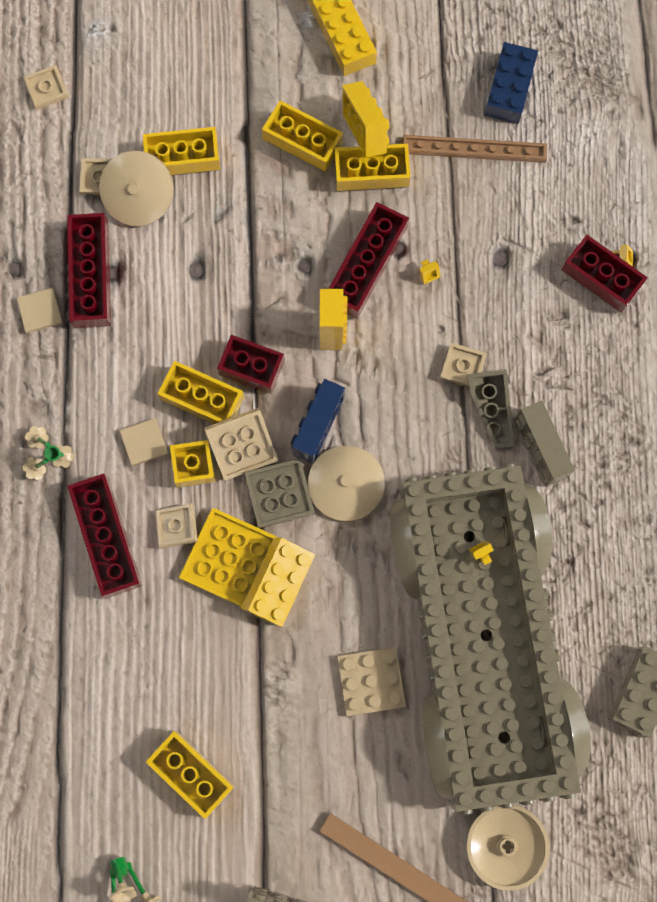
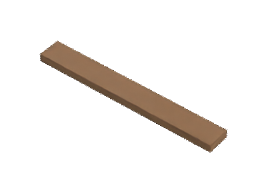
(476, 148)
(387, 861)

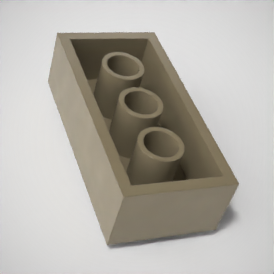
(544, 444)
(637, 699)

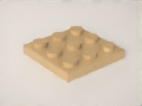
(241, 444)
(371, 681)

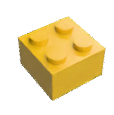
(192, 463)

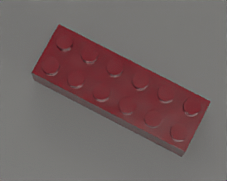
(369, 256)
(89, 270)
(104, 536)

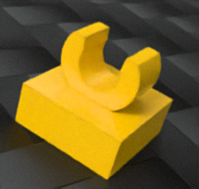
(625, 253)
(429, 271)
(481, 551)

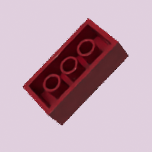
(604, 273)

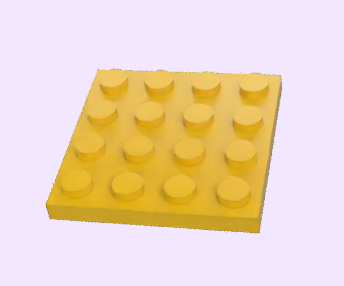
(226, 557)

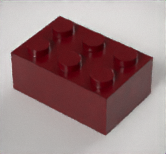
(251, 364)

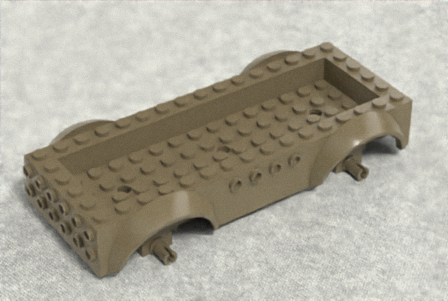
(498, 682)

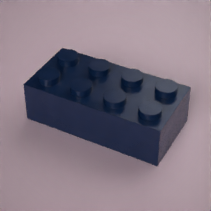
(511, 83)
(318, 421)

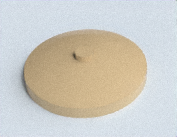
(136, 188)
(346, 483)
(507, 847)

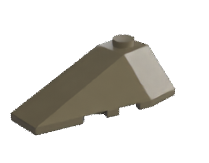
(492, 400)

